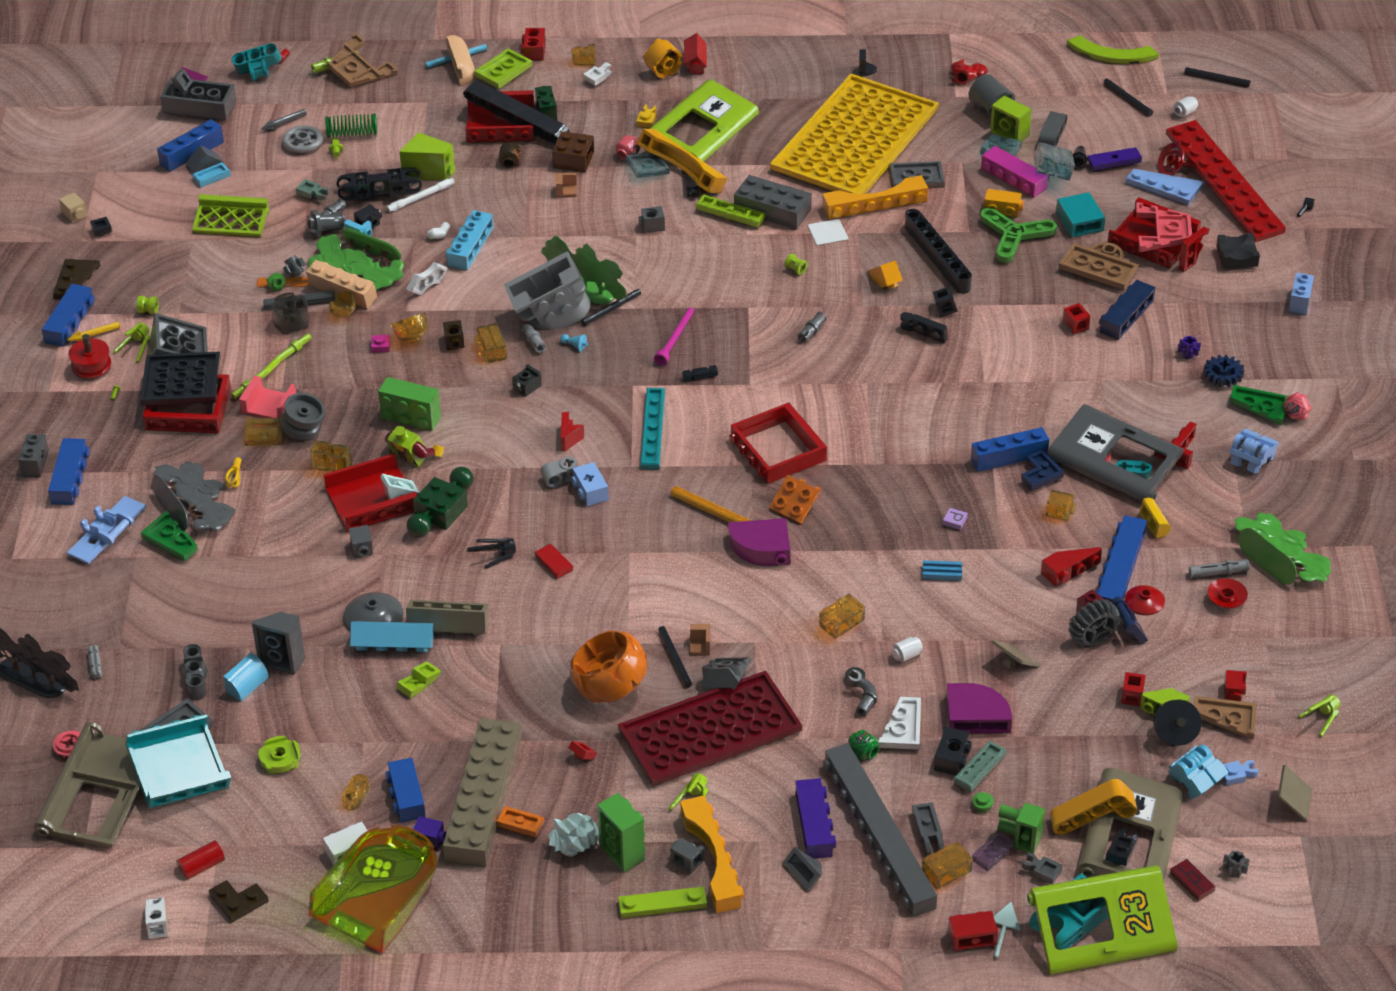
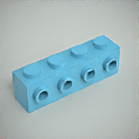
(469, 240)
(391, 635)

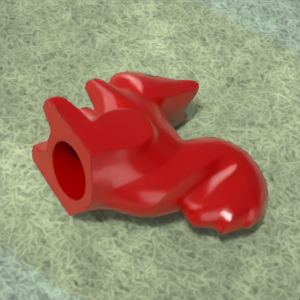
(964, 73)

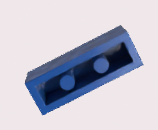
(405, 790)

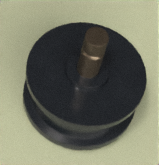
(1177, 722)

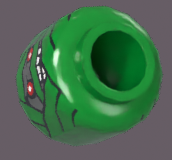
(864, 745)

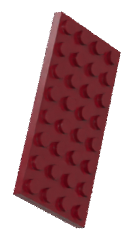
(709, 728)

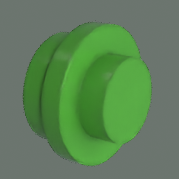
(982, 801)

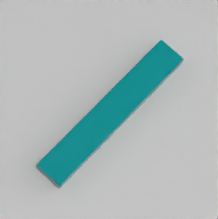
(653, 428)

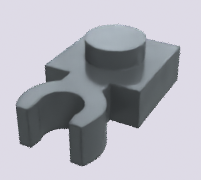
(1042, 869)

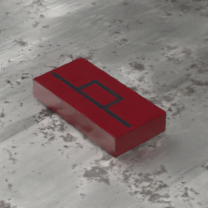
(1192, 879)

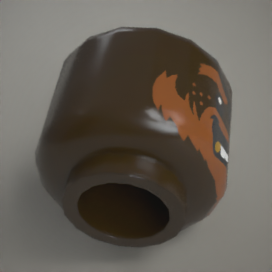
(509, 154)

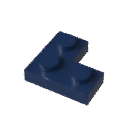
(1043, 470)

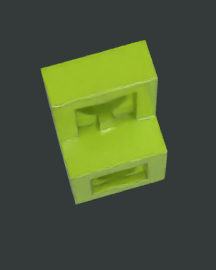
(421, 678)

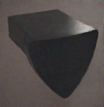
(865, 68)

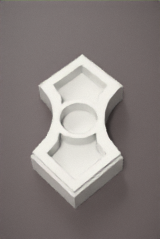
(431, 276)

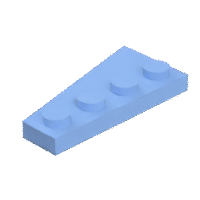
(1168, 186)

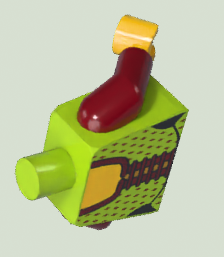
(410, 447)

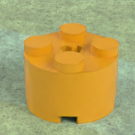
(662, 58)

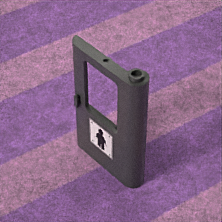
(1090, 439)

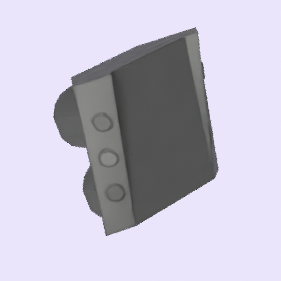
(724, 672)

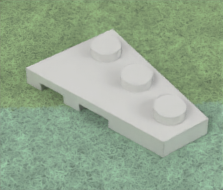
(904, 725)

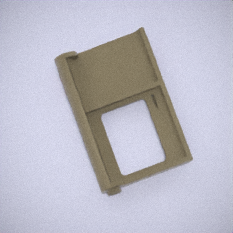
(96, 761)

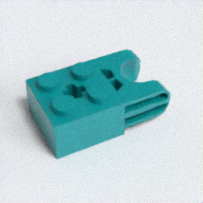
(1073, 919)

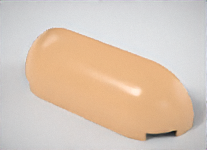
(460, 59)

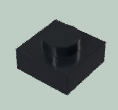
(101, 226)

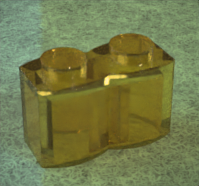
(329, 456)

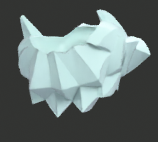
(573, 834)

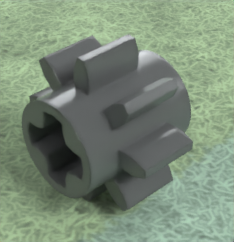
(294, 266)
(1235, 864)

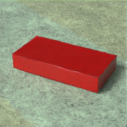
(554, 561)

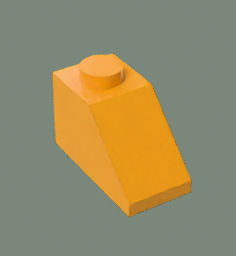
(886, 275)

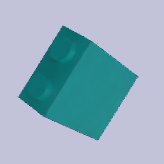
(1080, 214)

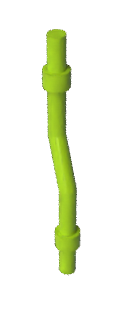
(295, 346)

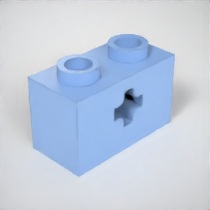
(1301, 293)
(590, 484)

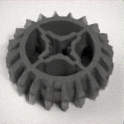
(1094, 623)

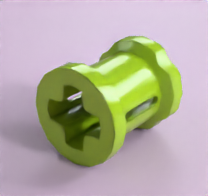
(794, 260)

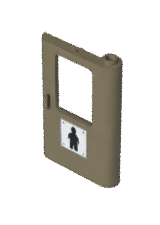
(1156, 810)

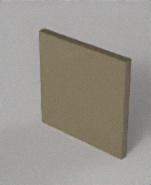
(1014, 655)
(1294, 793)

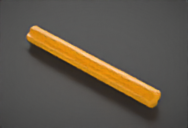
(706, 505)

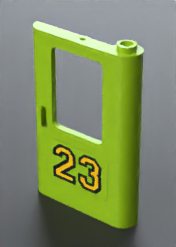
(1136, 913)

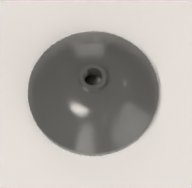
(373, 608)

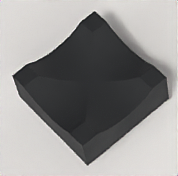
(1238, 251)

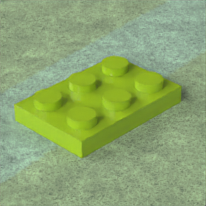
(503, 68)

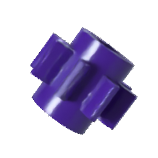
(1188, 347)

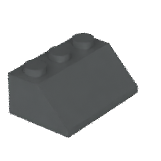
(279, 641)

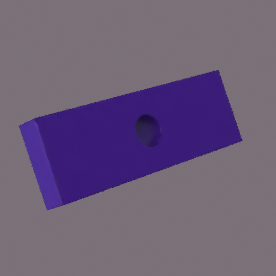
(1114, 158)

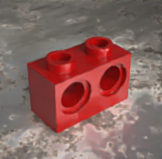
(534, 44)

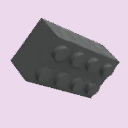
(201, 100)
(779, 202)

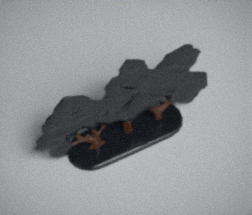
(33, 668)

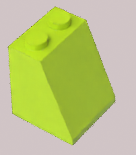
(430, 156)

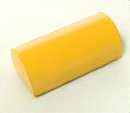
(1155, 519)

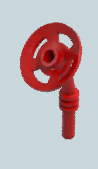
(1172, 160)

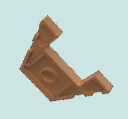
(354, 68)

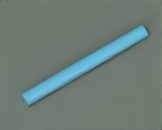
(445, 59)

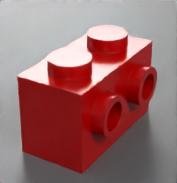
(972, 930)

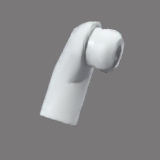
(438, 233)

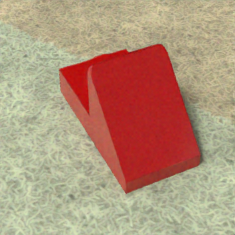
(570, 433)

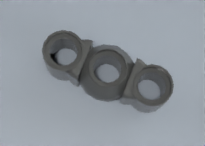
(194, 671)

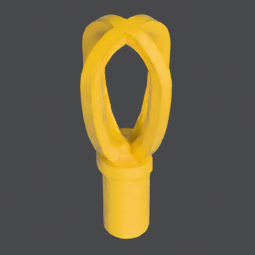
(235, 469)

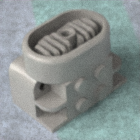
(550, 294)

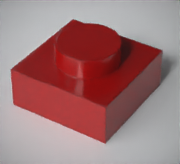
(582, 751)

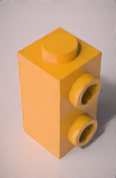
(1004, 202)

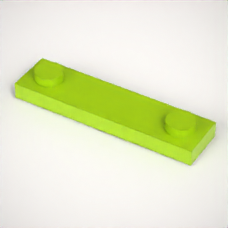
(730, 211)
(662, 902)

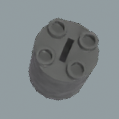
(986, 92)

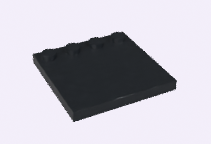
(180, 378)

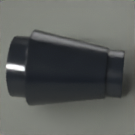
(1080, 157)

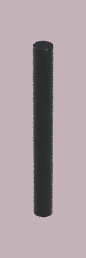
(1234, 80)
(1128, 97)
(610, 307)
(674, 656)

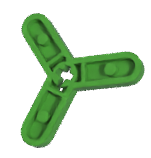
(1014, 233)

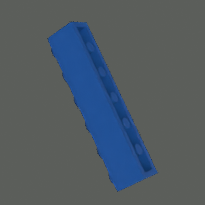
(1122, 558)

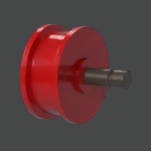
(89, 357)

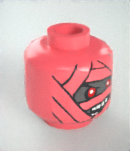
(627, 146)
(1297, 406)

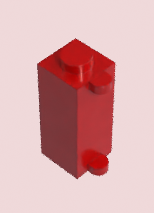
(695, 54)

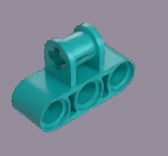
(256, 60)

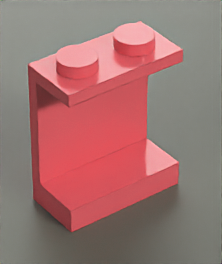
(263, 401)

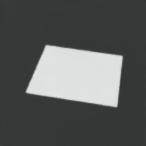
(828, 231)

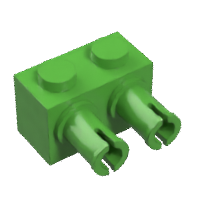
(1028, 825)

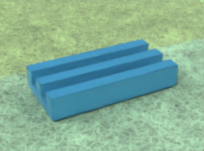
(937, 570)

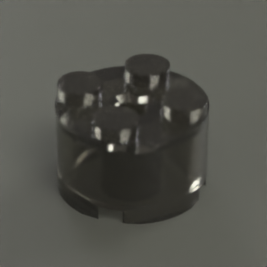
(290, 313)

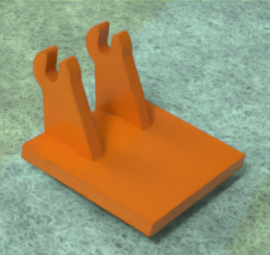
(794, 499)

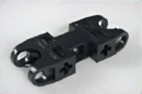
(391, 183)

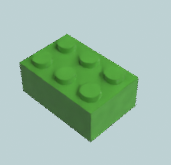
(409, 403)
(621, 832)

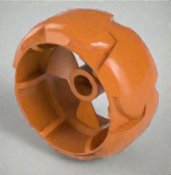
(608, 666)

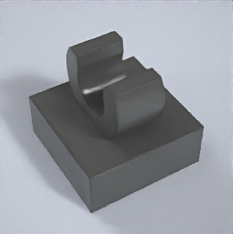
(181, 81)

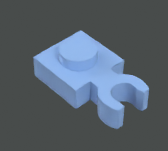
(1239, 772)

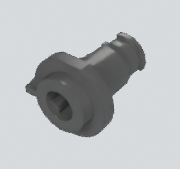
(320, 223)

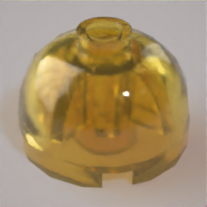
(411, 328)

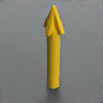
(96, 331)

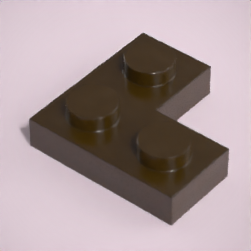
(236, 904)

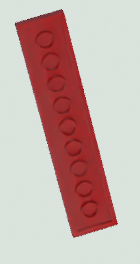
(1226, 181)

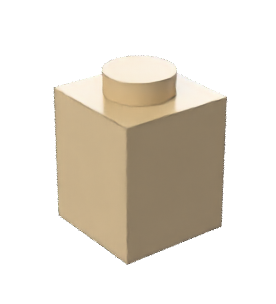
(73, 207)

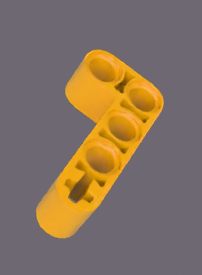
(1092, 805)

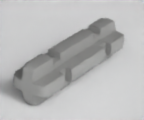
(94, 662)

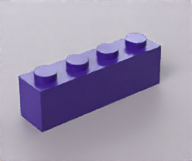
(814, 818)

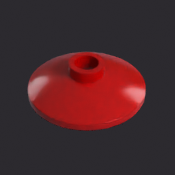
(1227, 593)
(1145, 600)

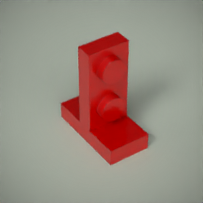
(1185, 437)

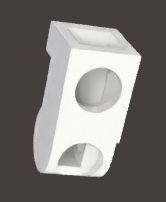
(156, 918)

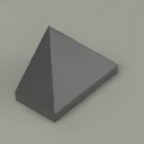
(803, 868)

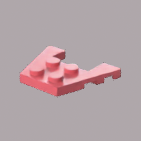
(1171, 227)

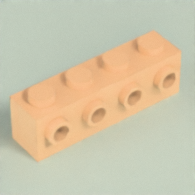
(334, 279)

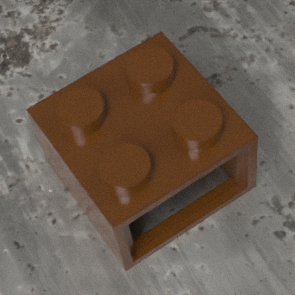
(571, 151)

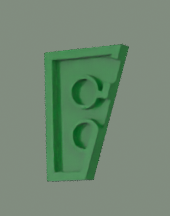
(1260, 402)
(168, 536)

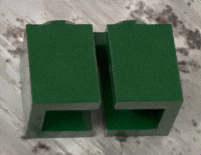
(545, 101)

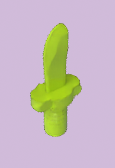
(335, 147)

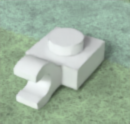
(597, 75)

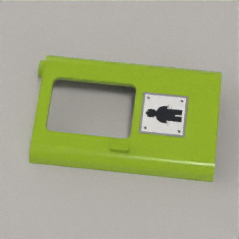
(717, 105)

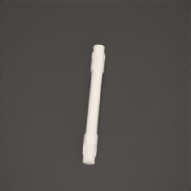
(403, 202)

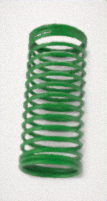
(328, 125)

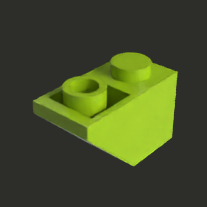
(1154, 699)

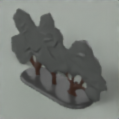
(195, 491)

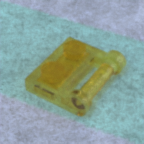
(263, 435)

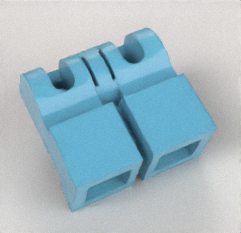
(1197, 770)

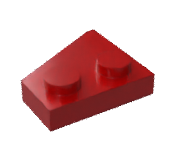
(1191, 248)

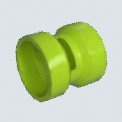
(147, 304)

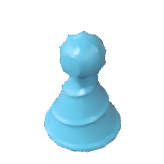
(578, 342)

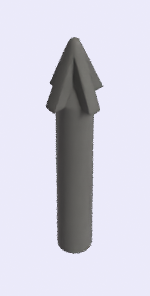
(270, 125)

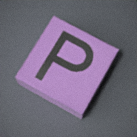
(955, 518)

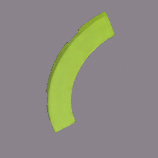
(1111, 55)

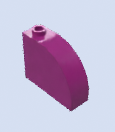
(761, 541)
(977, 709)

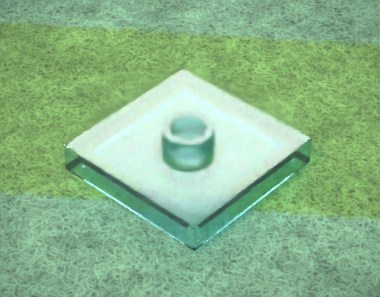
(647, 165)

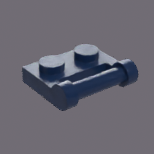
(1130, 621)

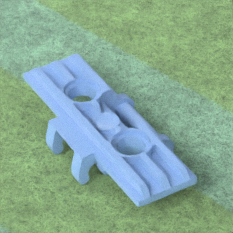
(105, 528)

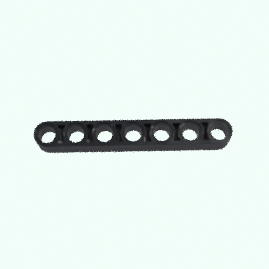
(514, 111)
(938, 251)

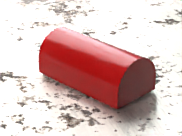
(200, 859)

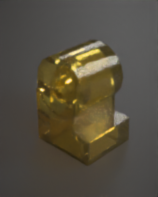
(584, 55)

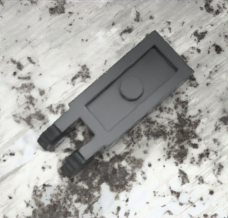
(927, 826)

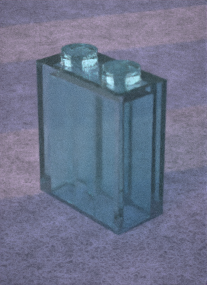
(1054, 161)

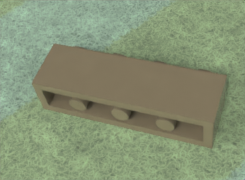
(450, 616)

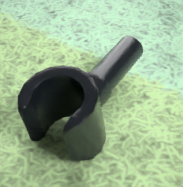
(1308, 203)

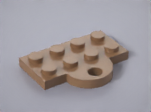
(1099, 264)

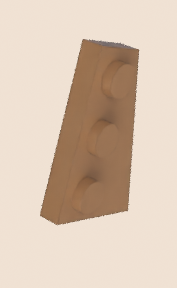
(1228, 714)

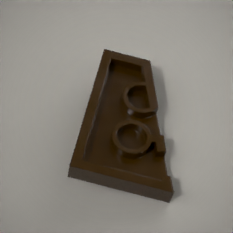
(74, 272)

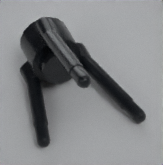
(505, 546)

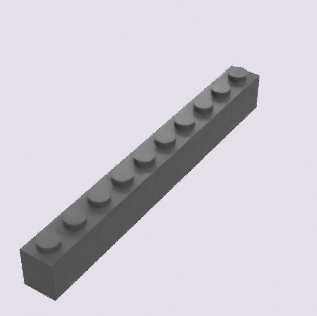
(880, 830)

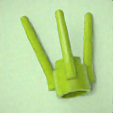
(139, 333)
(1327, 706)
(696, 786)

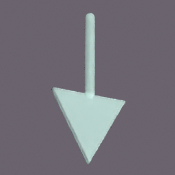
(1005, 918)

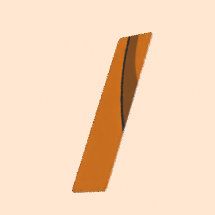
(289, 282)

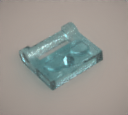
(1007, 144)

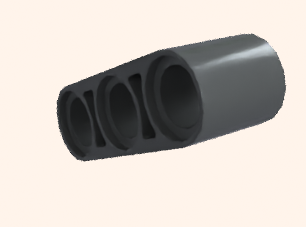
(1053, 128)

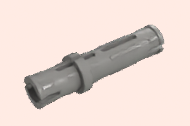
(1227, 567)

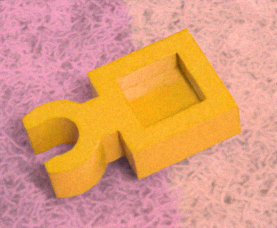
(647, 118)

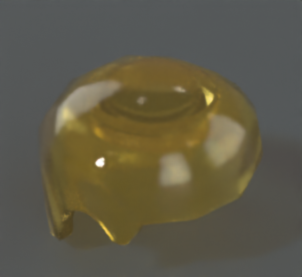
(343, 305)

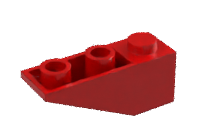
(1067, 564)

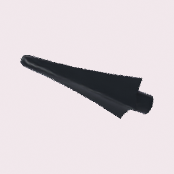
(690, 185)

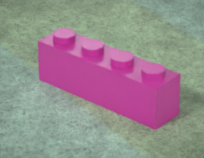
(1014, 171)

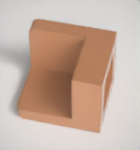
(566, 185)
(700, 639)

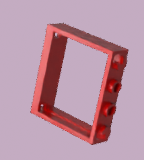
(768, 419)
(191, 422)

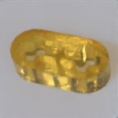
(352, 790)

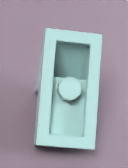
(397, 486)

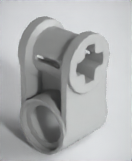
(558, 472)

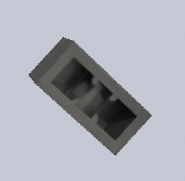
(33, 455)

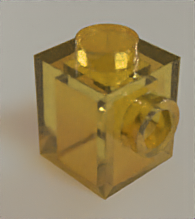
(1060, 505)

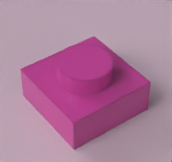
(380, 343)

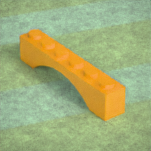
(702, 173)
(842, 204)
(699, 821)

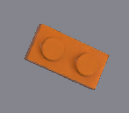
(520, 821)

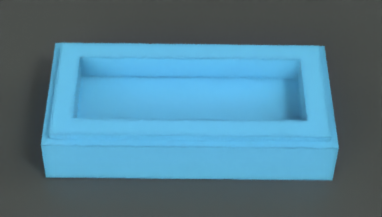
(211, 174)

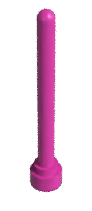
(662, 356)

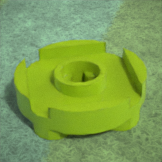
(277, 764)

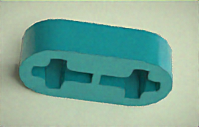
(1136, 467)

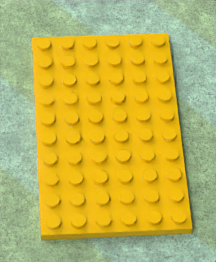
(854, 136)

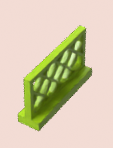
(232, 205)

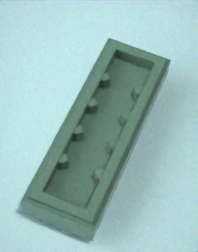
(980, 766)

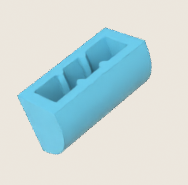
(245, 677)

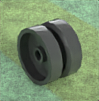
(302, 416)

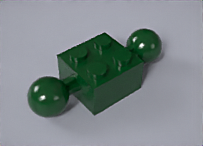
(440, 502)

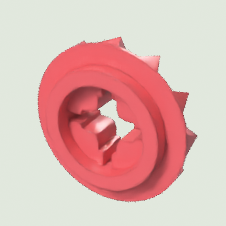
(63, 740)

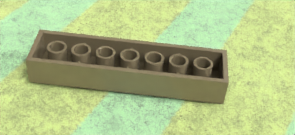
(482, 792)

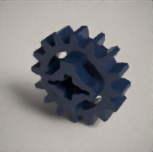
(1223, 371)

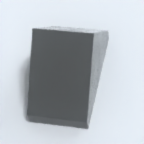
(202, 159)

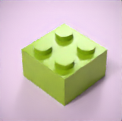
(1010, 119)

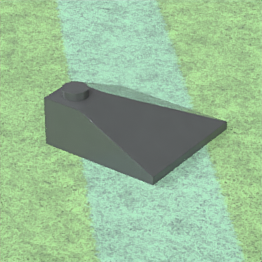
(176, 336)

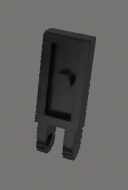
(924, 326)
(1121, 848)

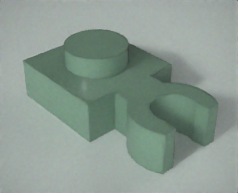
(309, 189)

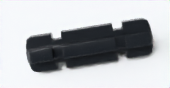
(699, 373)

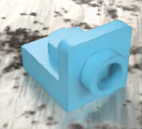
(365, 228)

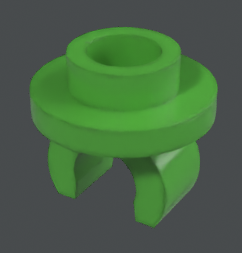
(276, 281)

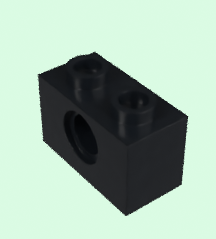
(952, 751)

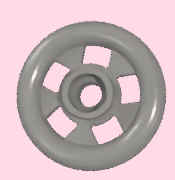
(302, 138)

